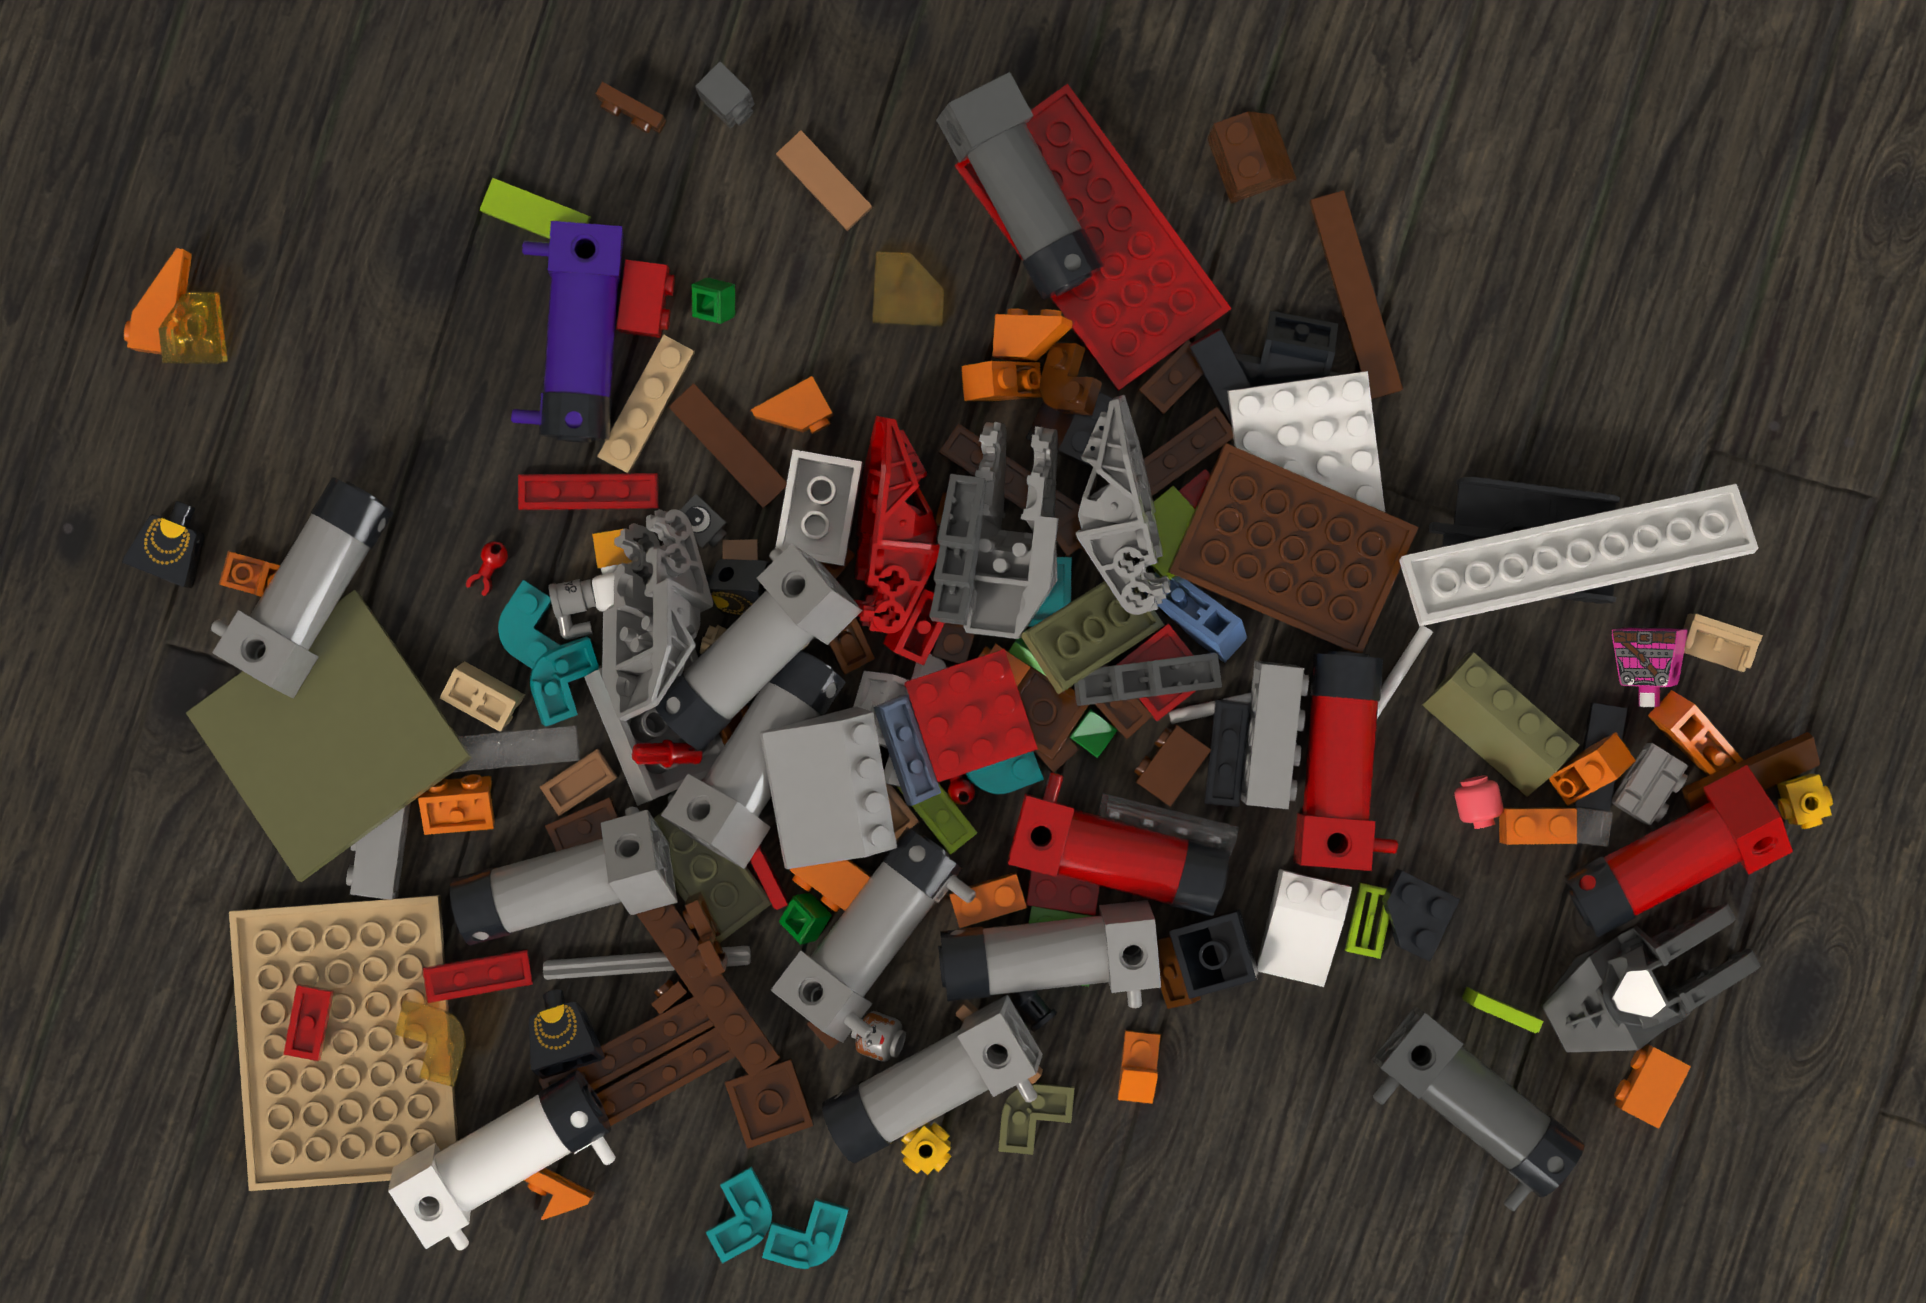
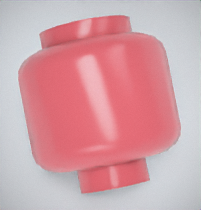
(1479, 801)

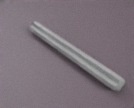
(627, 964)

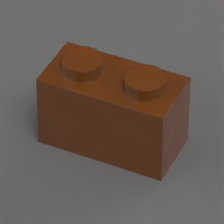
(1171, 764)

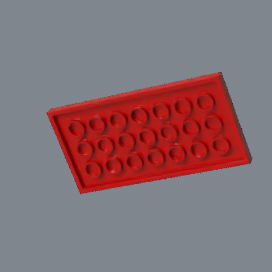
(1150, 285)

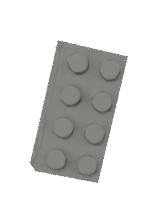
(1273, 734)

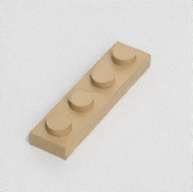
(646, 404)

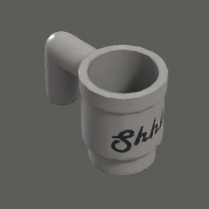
(569, 599)

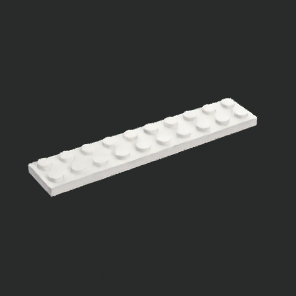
(1578, 554)

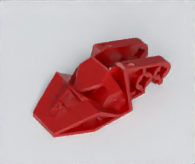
(893, 534)

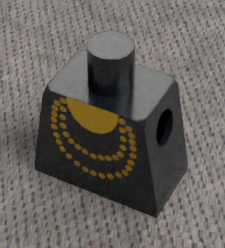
(168, 547)
(736, 584)
(561, 1037)

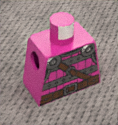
(1649, 659)

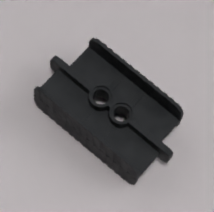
(1495, 506)

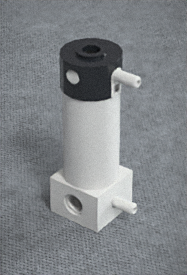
(444, 1186)

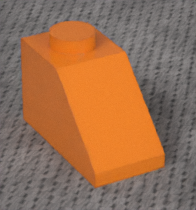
(797, 408)

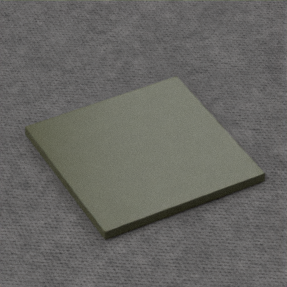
(340, 752)

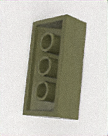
(1500, 724)

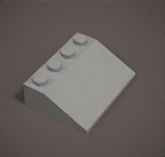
(647, 780)
(828, 788)

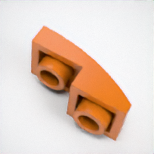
(247, 573)

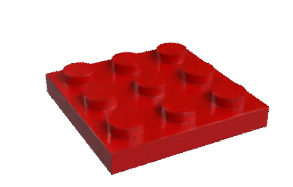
(971, 715)

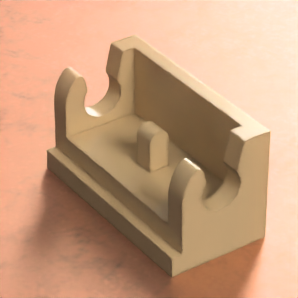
(1720, 642)
(481, 696)

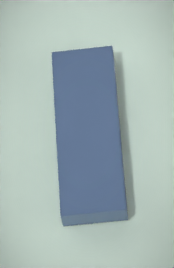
(907, 750)

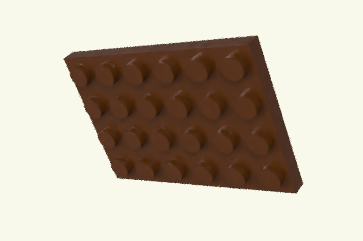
(1292, 549)

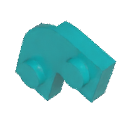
(519, 622)
(551, 678)
(1007, 774)
(751, 1218)
(808, 1247)

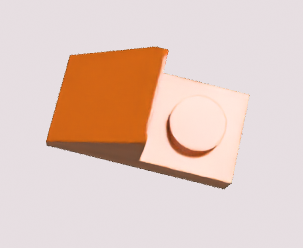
(1139, 1066)
(566, 1193)

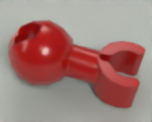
(491, 560)
(958, 787)

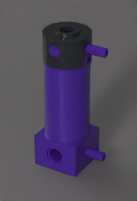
(579, 332)

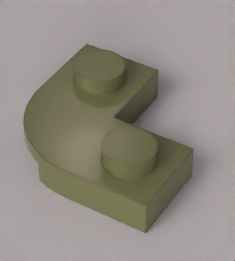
(1020, 1117)

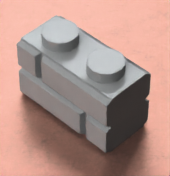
(1650, 784)

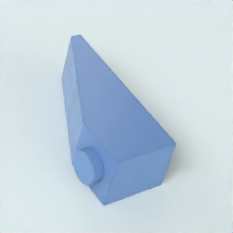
(1203, 618)

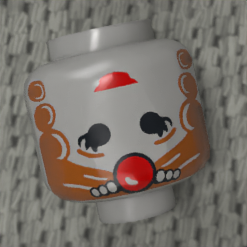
(885, 1039)

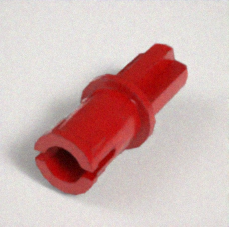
(665, 753)

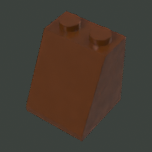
(1250, 155)

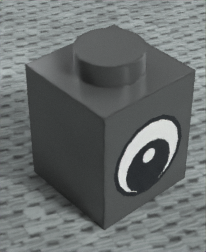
(705, 522)

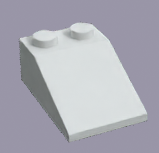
(819, 505)
(1303, 927)

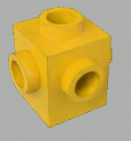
(1793, 798)
(931, 1135)

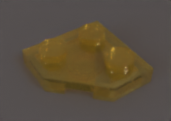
(905, 291)
(194, 331)

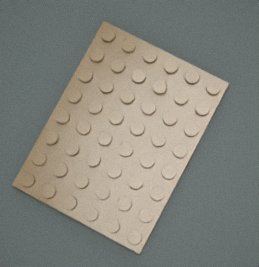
(364, 1098)

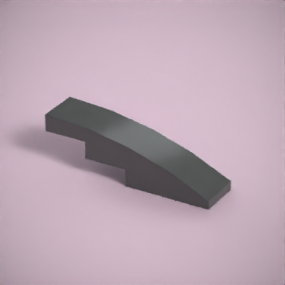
(958, 549)
(1149, 679)

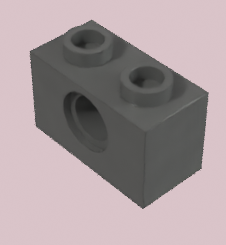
(726, 96)

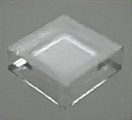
(1593, 826)

